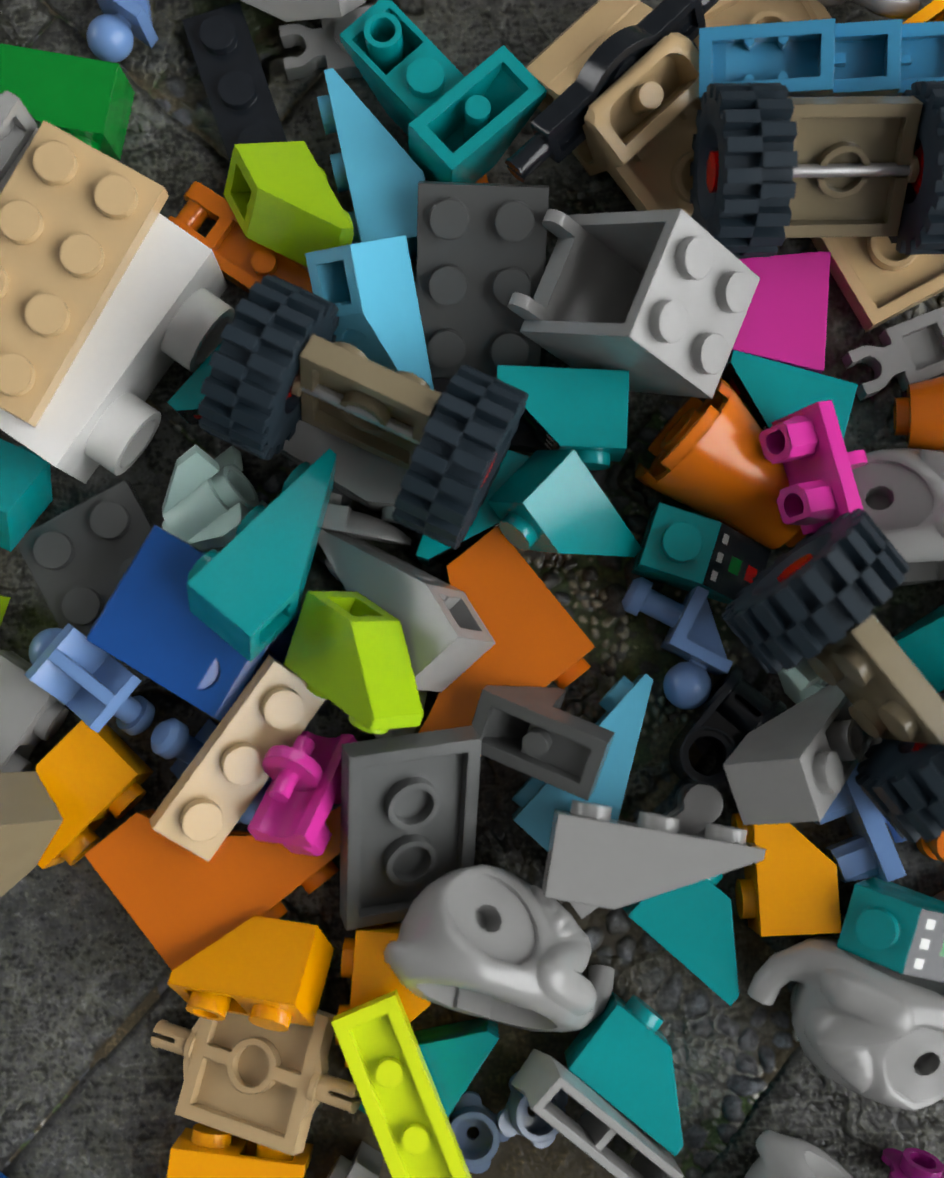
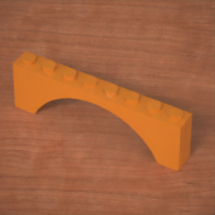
(193, 902)

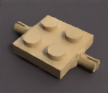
(256, 1078)

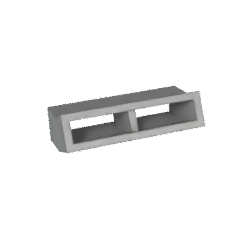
(540, 1081)

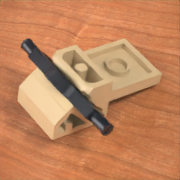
(622, 99)

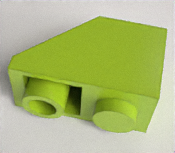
(285, 199)
(356, 660)

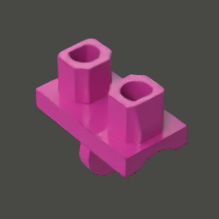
(815, 466)
(300, 793)

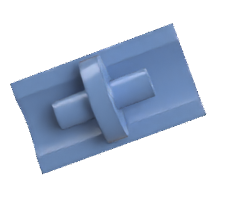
(871, 847)

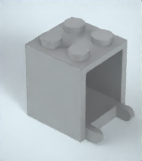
(639, 298)

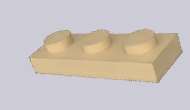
(229, 765)

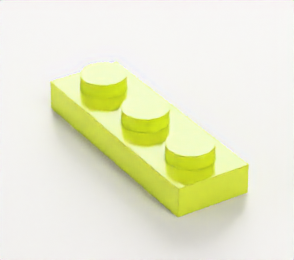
(398, 1090)

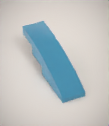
(824, 56)

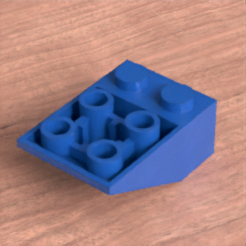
(157, 635)

